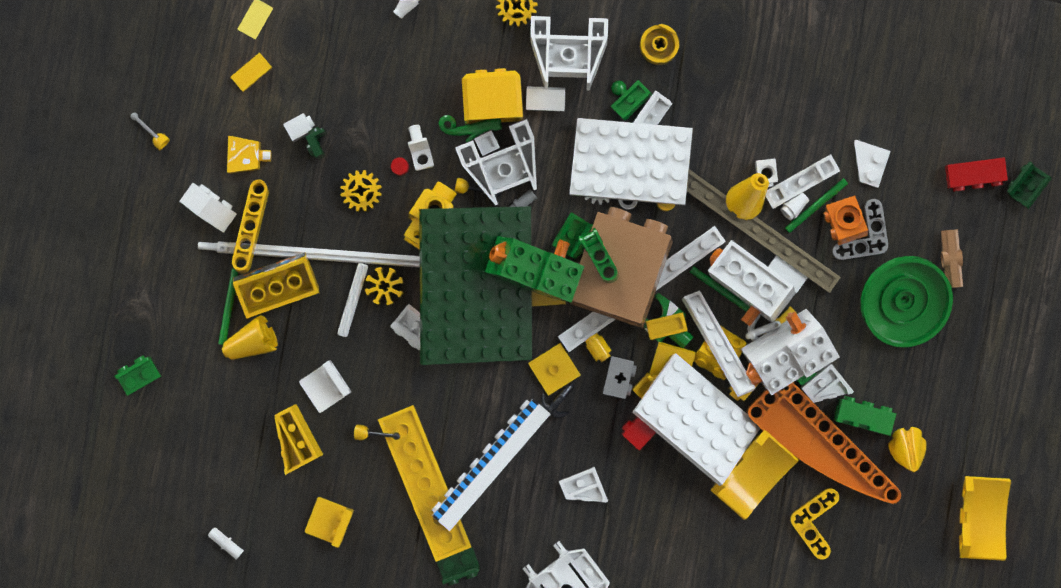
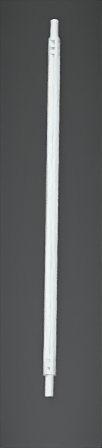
(317, 254)

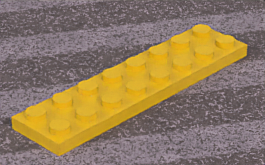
(422, 480)

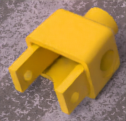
(440, 196)

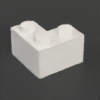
(208, 207)

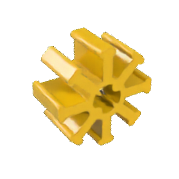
(386, 280)

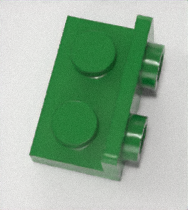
(137, 375)

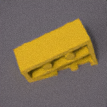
(296, 439)

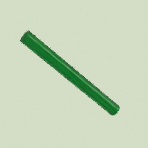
(816, 205)
(719, 288)
(228, 309)

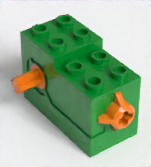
(535, 268)

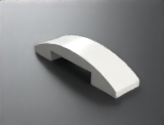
(802, 181)

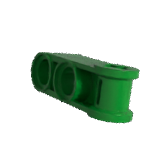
(593, 244)

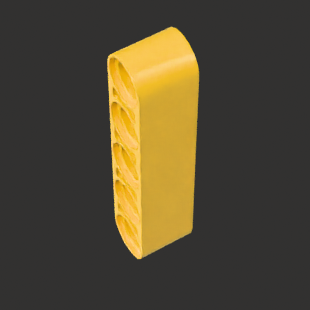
(250, 217)

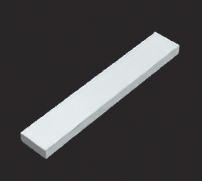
(718, 343)

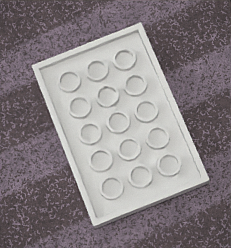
(631, 161)
(696, 419)

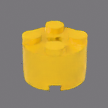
(655, 34)

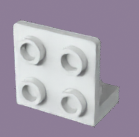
(325, 386)

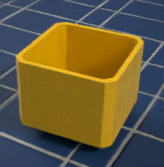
(492, 96)

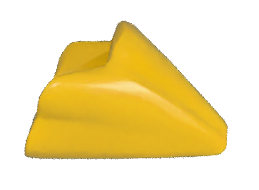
(908, 448)

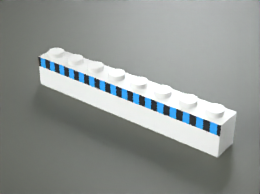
(490, 464)

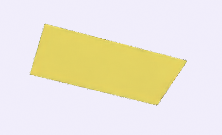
(255, 18)

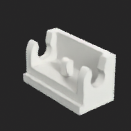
(545, 99)
(654, 110)

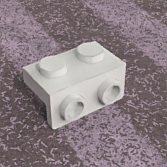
(408, 326)

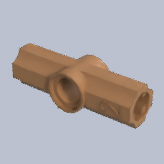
(952, 257)

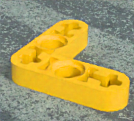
(808, 525)

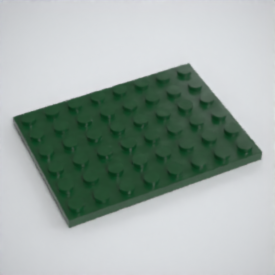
(462, 308)

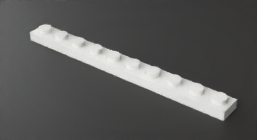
(673, 267)

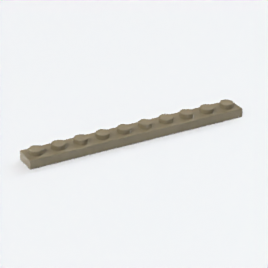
(763, 234)

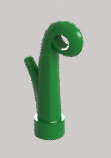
(474, 129)

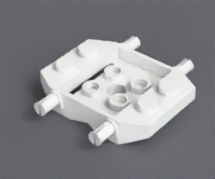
(560, 572)

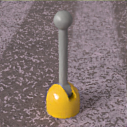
(159, 140)

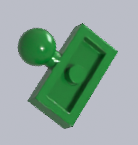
(630, 99)

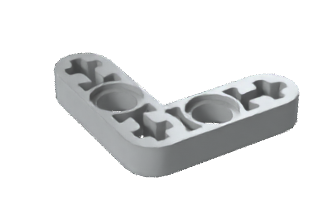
(873, 236)

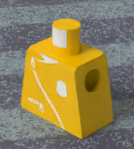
(245, 155)

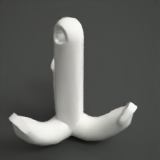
(753, 333)

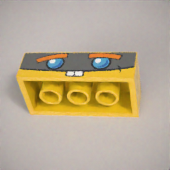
(275, 285)

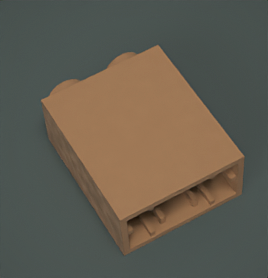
(640, 260)

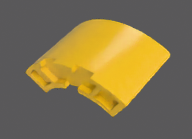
(755, 474)
(984, 518)

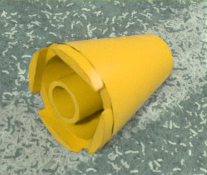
(748, 196)
(251, 340)

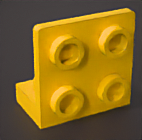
(329, 521)

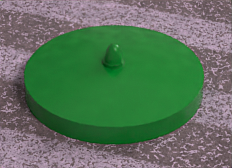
(906, 301)

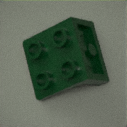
(458, 566)

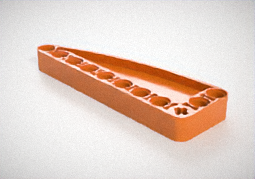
(815, 447)

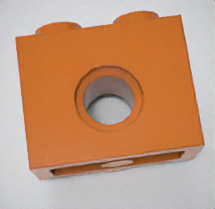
(843, 231)

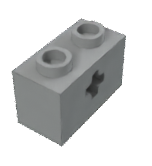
(615, 367)

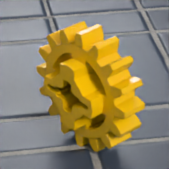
(511, 12)
(359, 182)

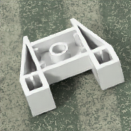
(568, 54)
(505, 167)

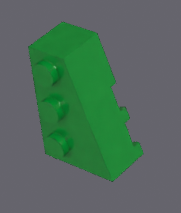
(864, 415)

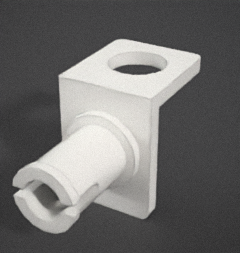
(418, 147)

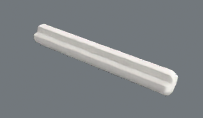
(352, 300)

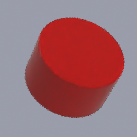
(400, 166)

